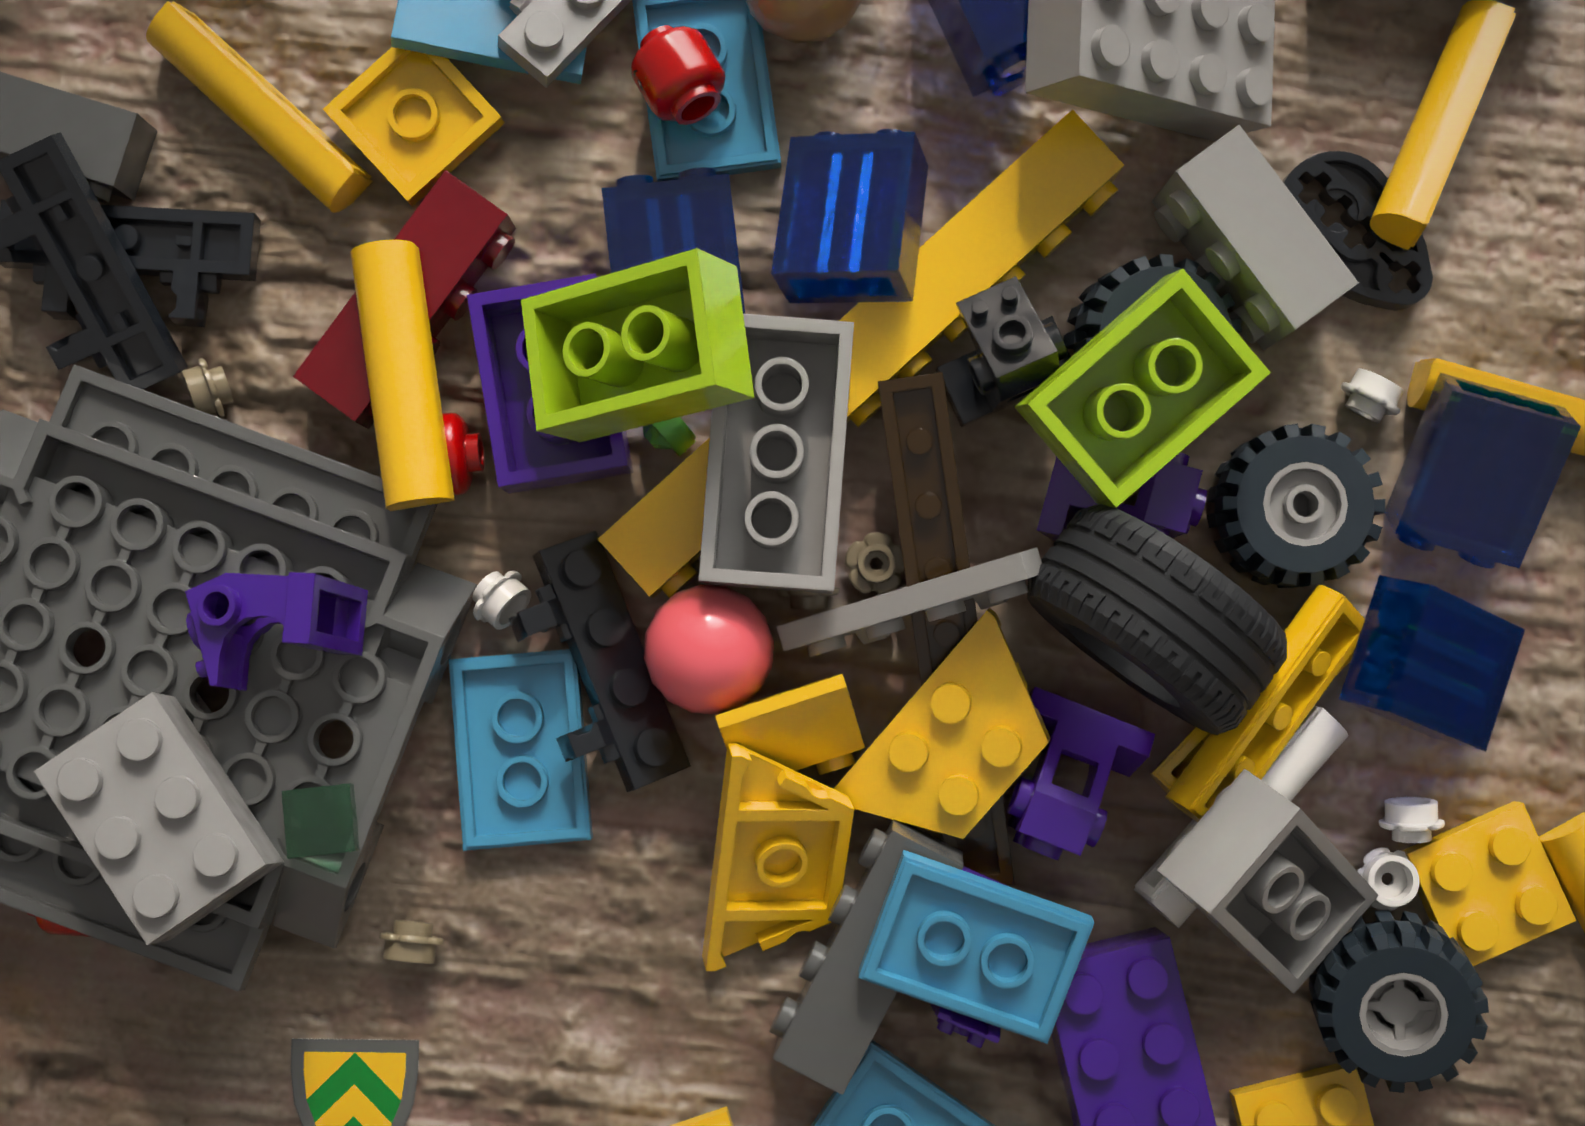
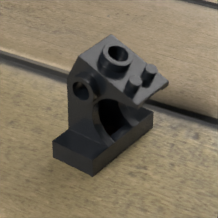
(1010, 356)

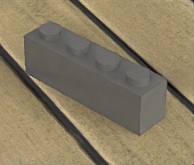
(104, 139)
(837, 1011)

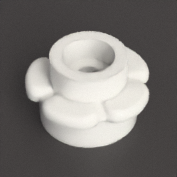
(1372, 395)
(500, 598)
(1411, 819)
(1404, 877)

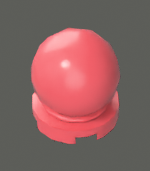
(708, 649)

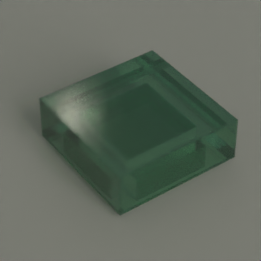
(320, 820)

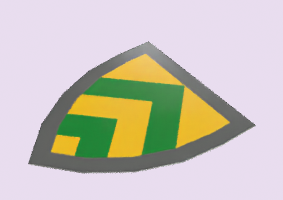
(354, 1081)

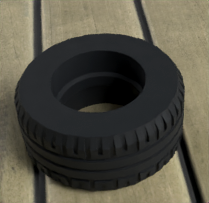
(1158, 617)

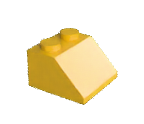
(799, 726)

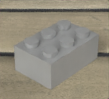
(1252, 238)
(158, 817)
(1268, 879)

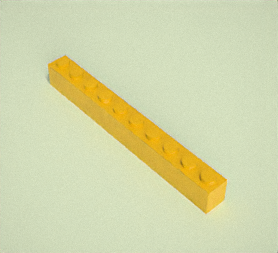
(973, 251)

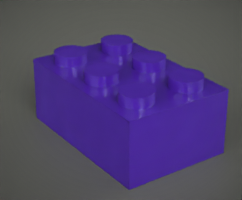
(520, 453)
(1130, 1038)

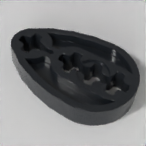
(1358, 187)

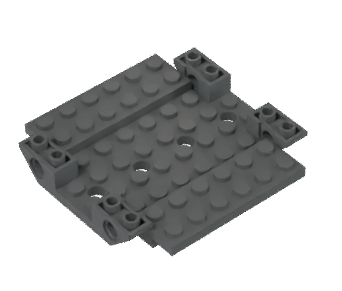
(105, 533)

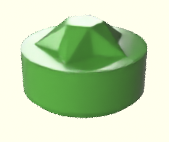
(670, 434)

